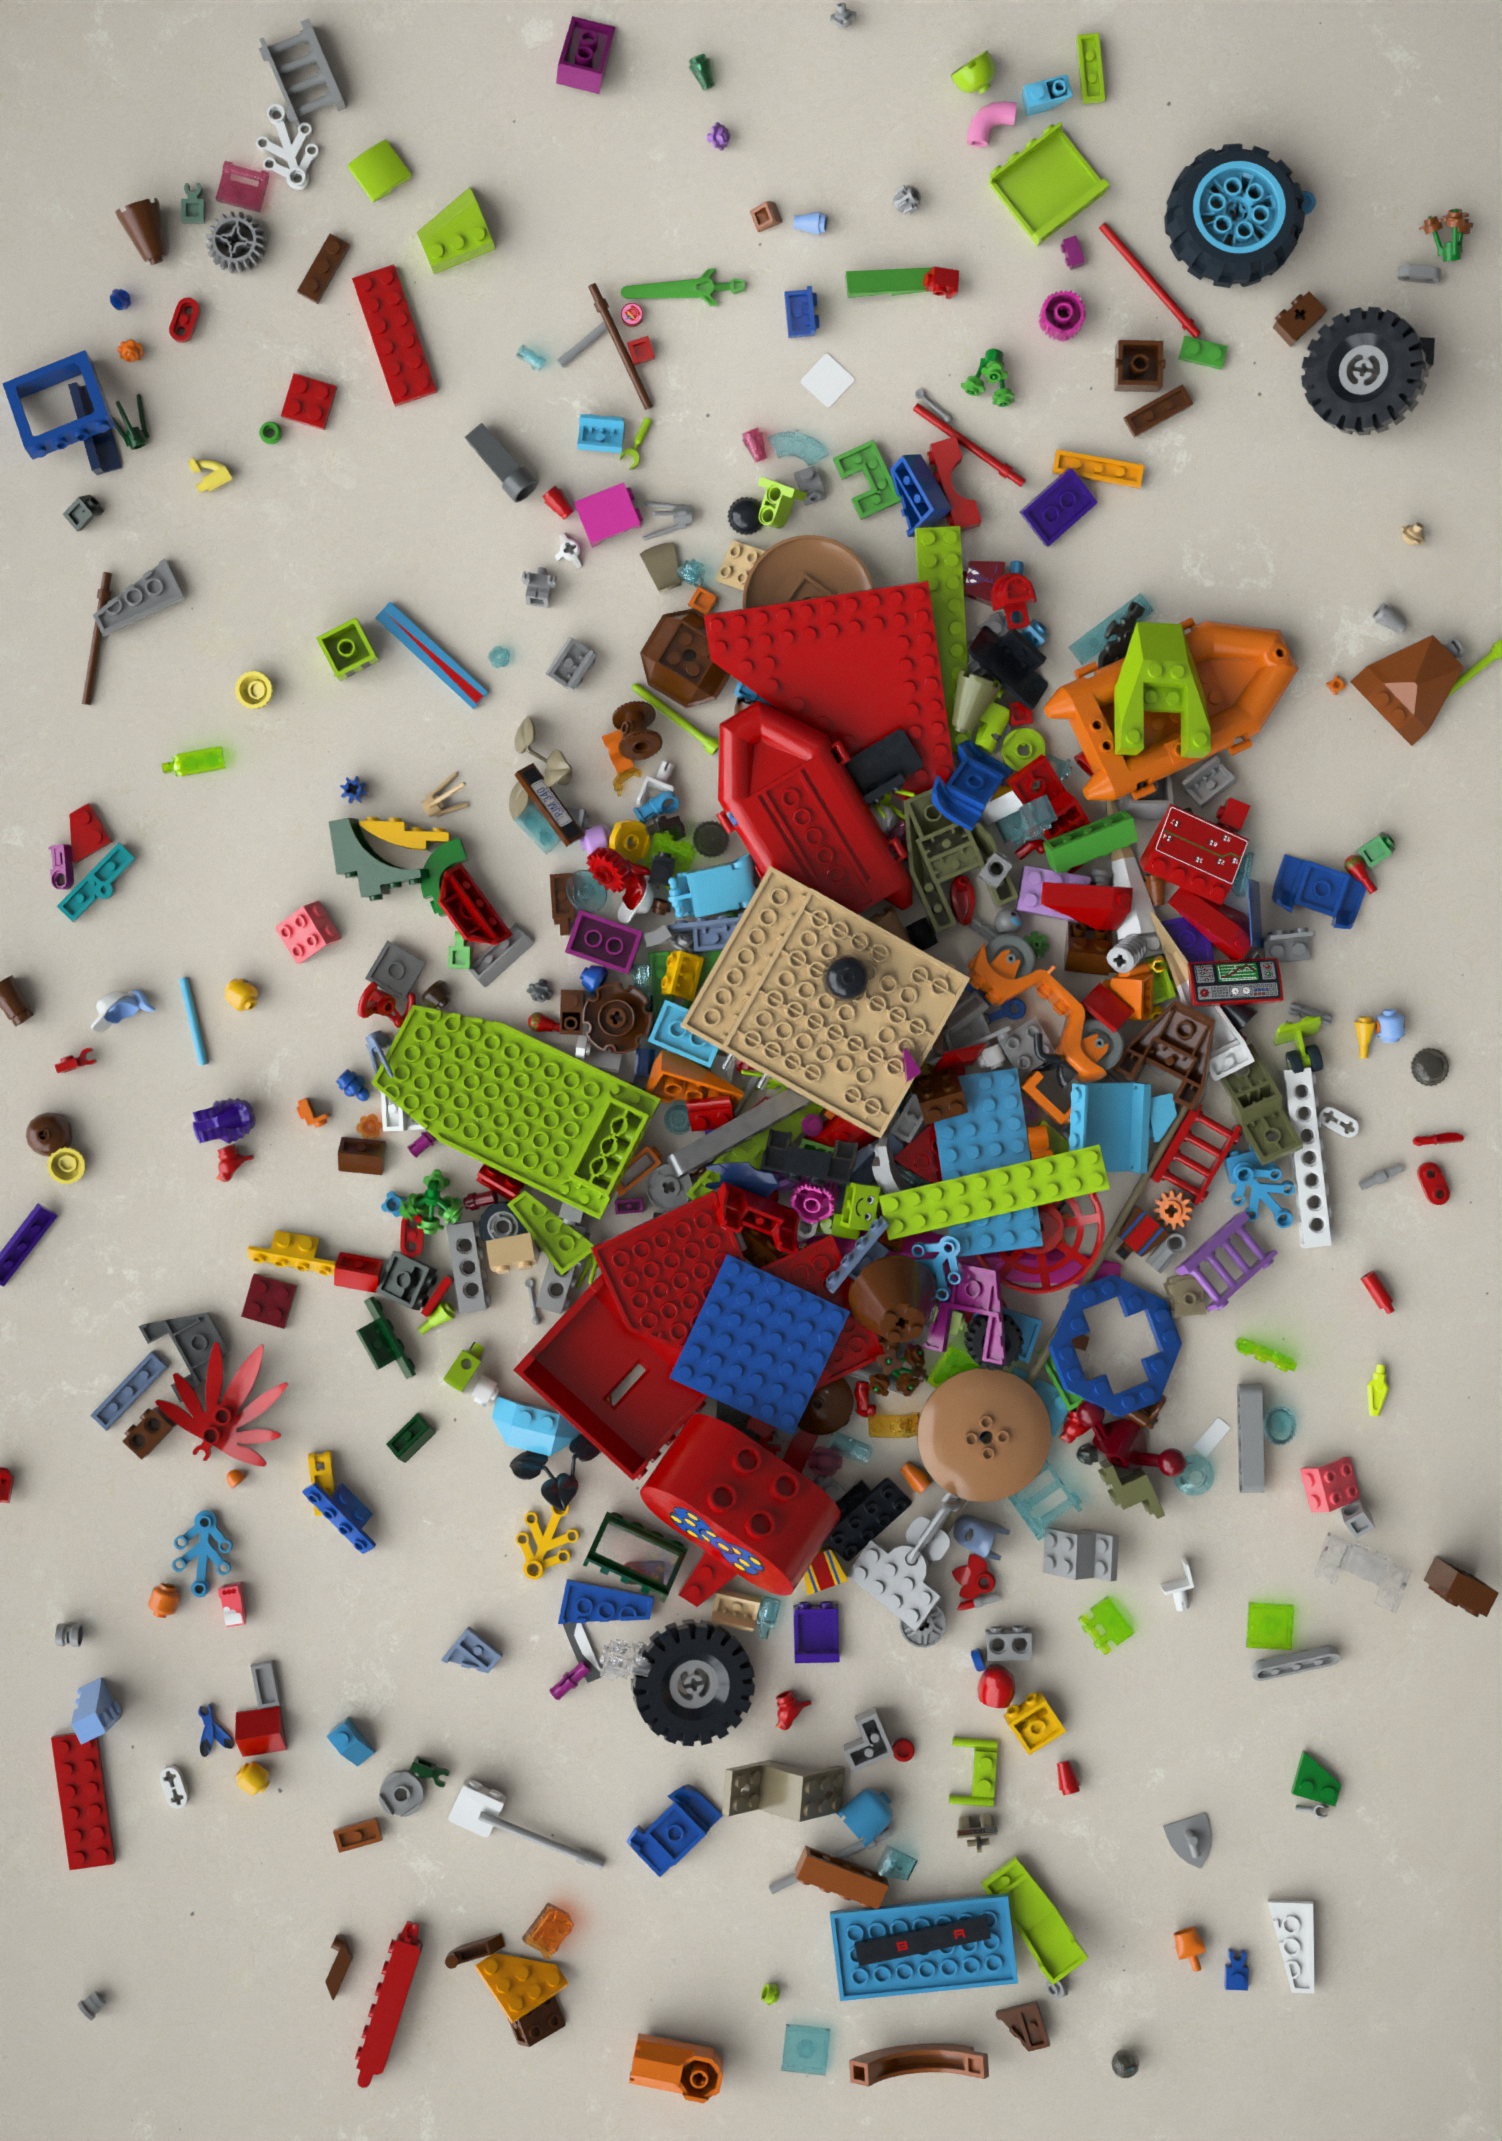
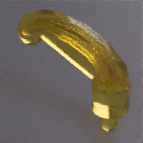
(625, 775)

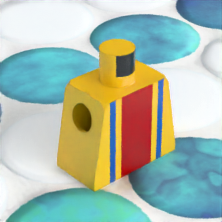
(824, 1571)

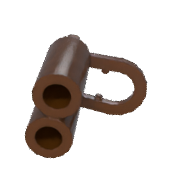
(1148, 1415)

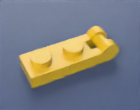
(322, 1477)

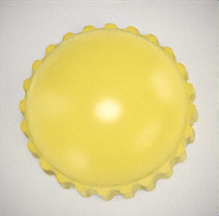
(254, 689)
(66, 1165)

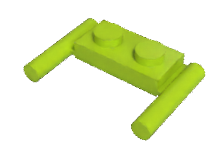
(983, 1772)

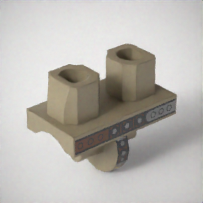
(987, 1828)

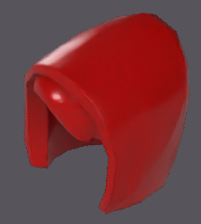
(996, 1687)

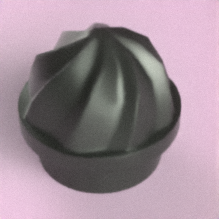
(1087, 1454)

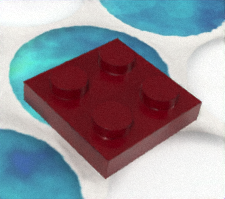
(269, 1301)

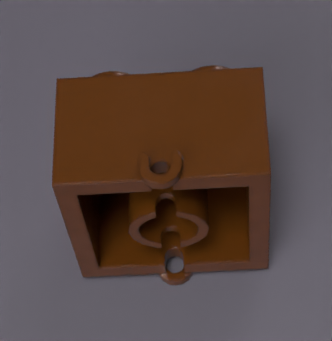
(1139, 366)

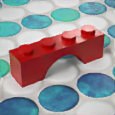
(945, 457)

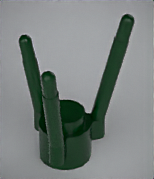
(135, 437)

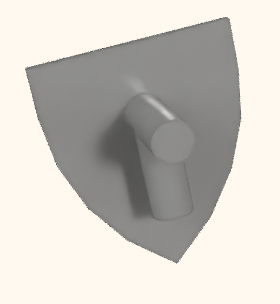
(1190, 1838)

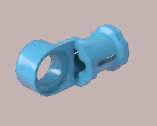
(655, 806)

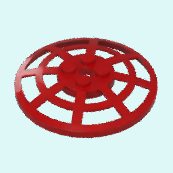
(1051, 1236)

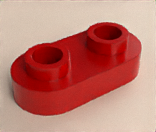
(184, 321)
(1433, 1184)
(409, 1235)

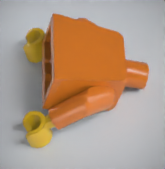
(1136, 989)

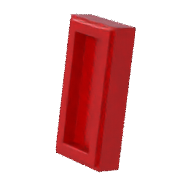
(437, 1295)

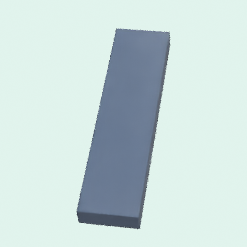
(129, 1390)

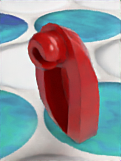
(962, 899)

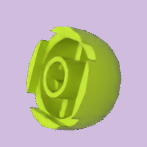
(975, 74)

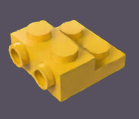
(1034, 1722)

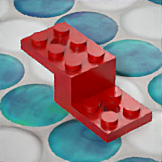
(1065, 806)

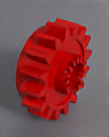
(609, 869)

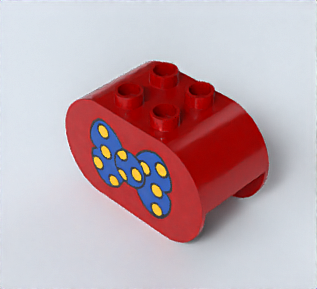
(741, 1504)

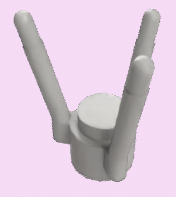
(680, 513)

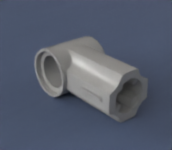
(1164, 1254)

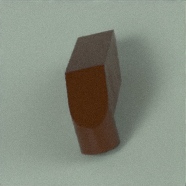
(474, 1950)
(339, 1966)

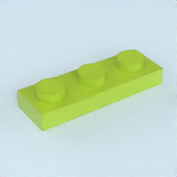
(1090, 68)

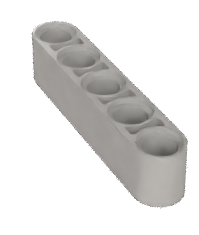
(1250, 1438)

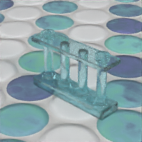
(1025, 1506)

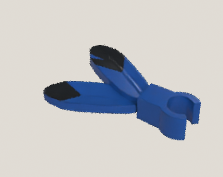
(211, 1731)

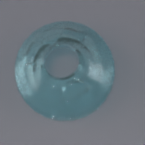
(1200, 1464)

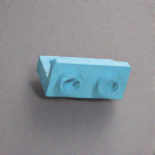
(600, 433)

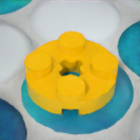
(636, 832)

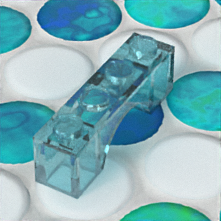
(1027, 822)

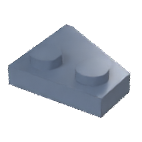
(473, 1652)

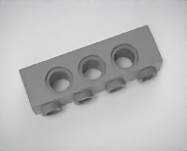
(547, 1299)
(466, 1301)

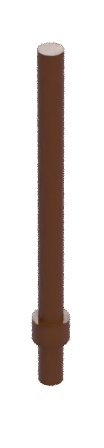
(602, 307)
(104, 596)

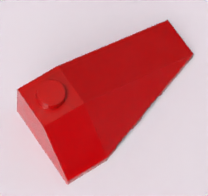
(1220, 924)

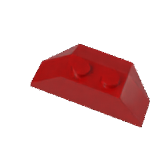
(470, 909)
(842, 1130)

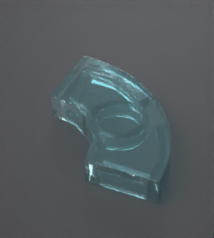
(797, 445)

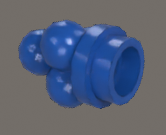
(353, 1085)

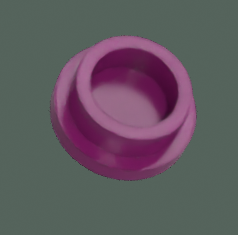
(812, 1125)

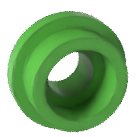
(265, 428)

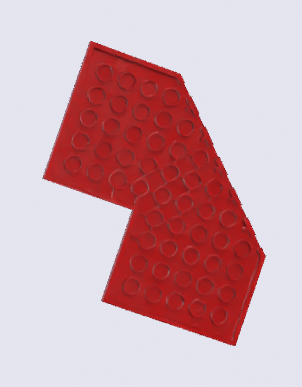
(670, 1263)

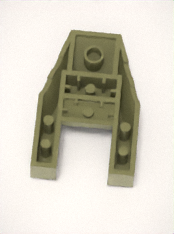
(943, 851)

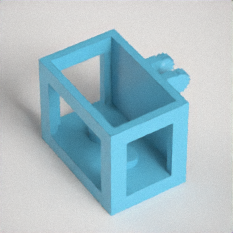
(677, 1040)

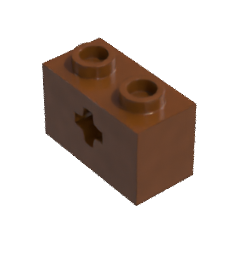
(1292, 329)

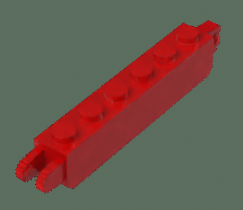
(390, 2003)

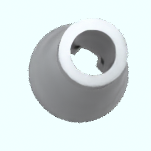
(1388, 617)

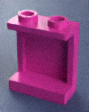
(608, 513)

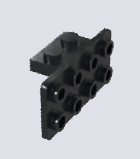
(1011, 663)
(884, 766)
(866, 1515)

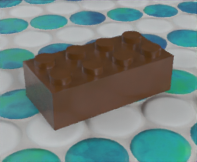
(1460, 1588)

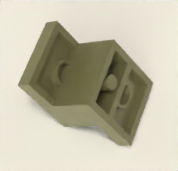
(1130, 1489)

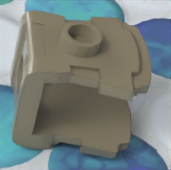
(1185, 1296)

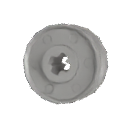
(656, 1190)
(930, 1633)

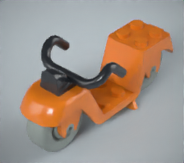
(1084, 1048)

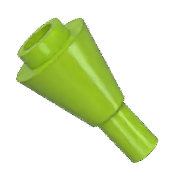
(443, 1313)

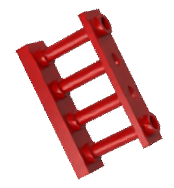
(1174, 1153)

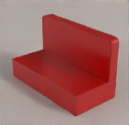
(357, 1272)

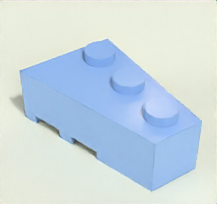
(95, 1711)

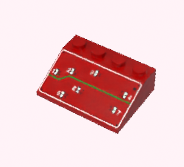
(1194, 854)

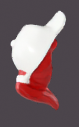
(638, 894)

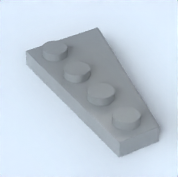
(146, 597)

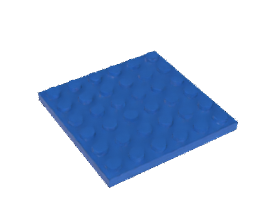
(759, 1344)

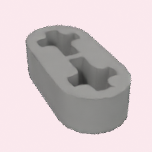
(1419, 273)

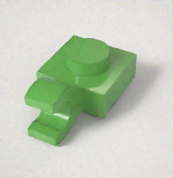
(460, 955)

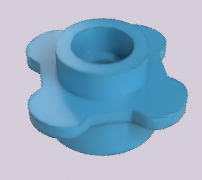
(387, 1206)

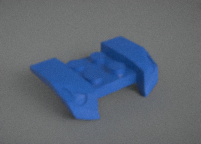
(970, 786)
(1318, 890)
(675, 1829)

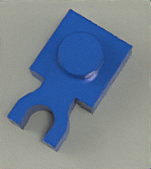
(1236, 1974)

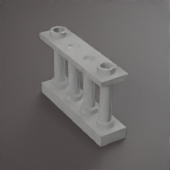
(315, 56)

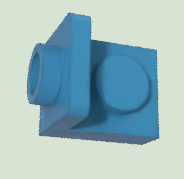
(1035, 633)

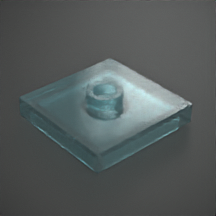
(805, 2049)

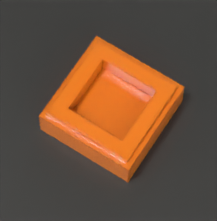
(703, 600)

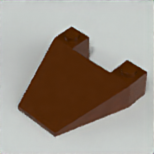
(1178, 1045)

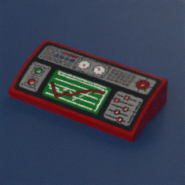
(1235, 982)

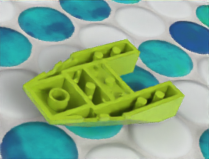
(1160, 678)

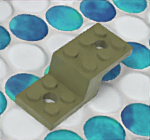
(1260, 1111)

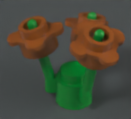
(1460, 225)

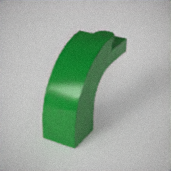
(441, 860)

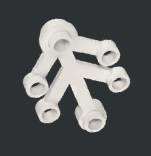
(288, 152)

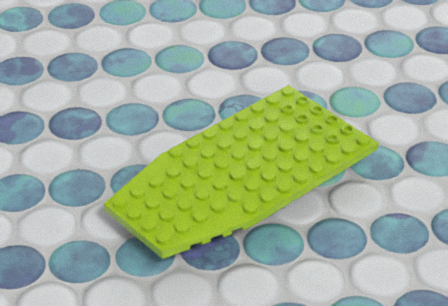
(517, 1105)

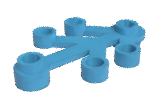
(1261, 1190)
(936, 1264)
(203, 1550)

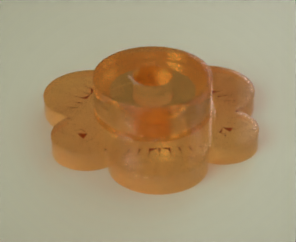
(363, 1128)

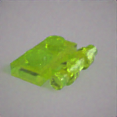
(1111, 1620)

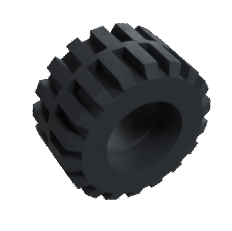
(978, 1330)

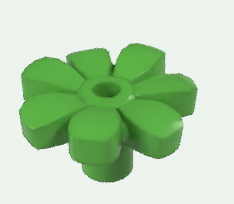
(1039, 940)

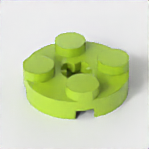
(1022, 737)

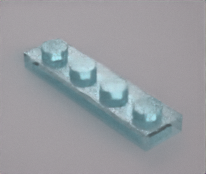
(1094, 640)

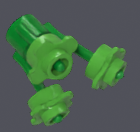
(993, 369)

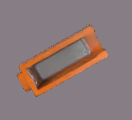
(639, 1167)

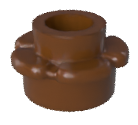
(660, 906)

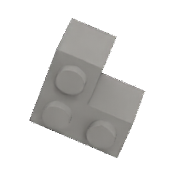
(873, 1744)

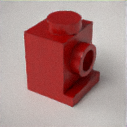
(942, 281)

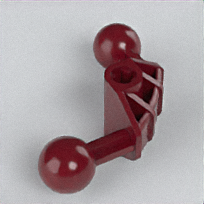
(1126, 1443)

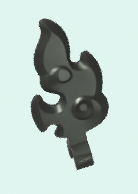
(1124, 632)

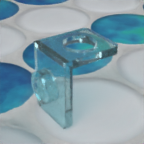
(1063, 768)

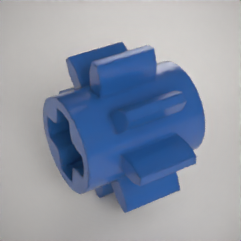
(360, 791)

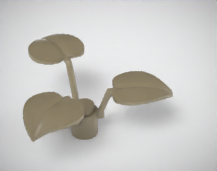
(557, 770)

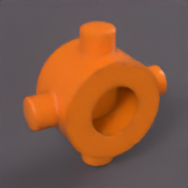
(1335, 685)

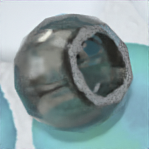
(1125, 2063)

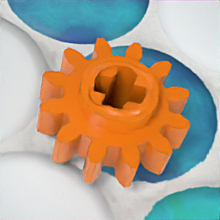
(1179, 1203)

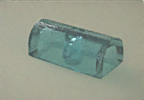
(849, 1447)

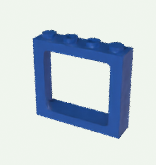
(72, 432)

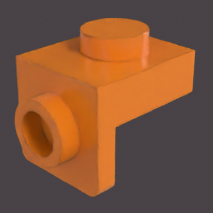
(307, 1111)

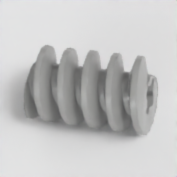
(1127, 953)

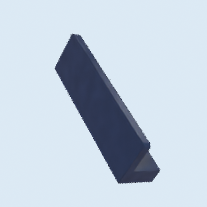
(100, 447)

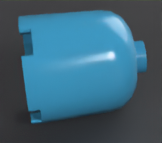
(867, 1814)

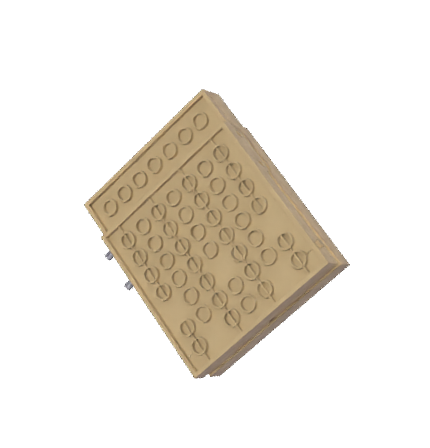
(774, 1015)

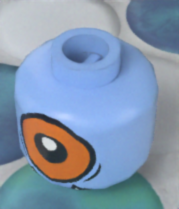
(1390, 1026)

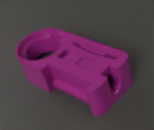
(62, 864)

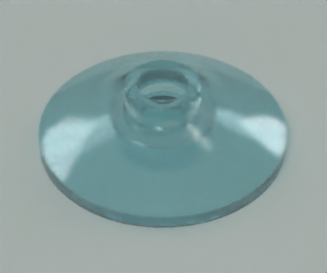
(595, 894)

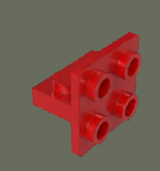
(500, 1182)

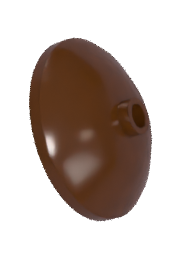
(835, 1409)

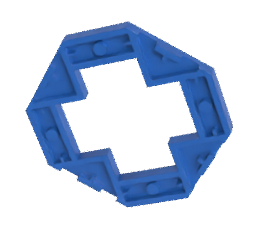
(1156, 1366)

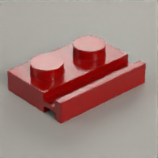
(709, 1112)

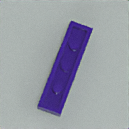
(24, 1241)

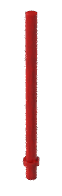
(1187, 324)

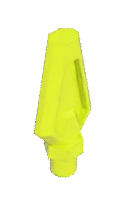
(1377, 1390)

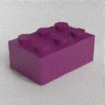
(604, 942)

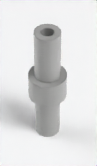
(1380, 1176)

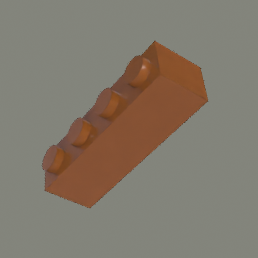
(841, 1877)

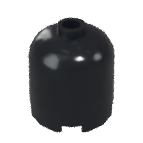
(845, 978)

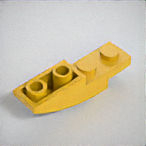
(396, 833)

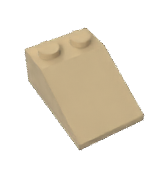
(512, 1252)

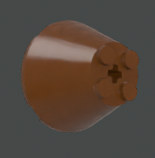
(893, 1297)

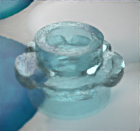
(495, 662)

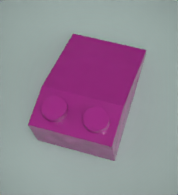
(585, 55)

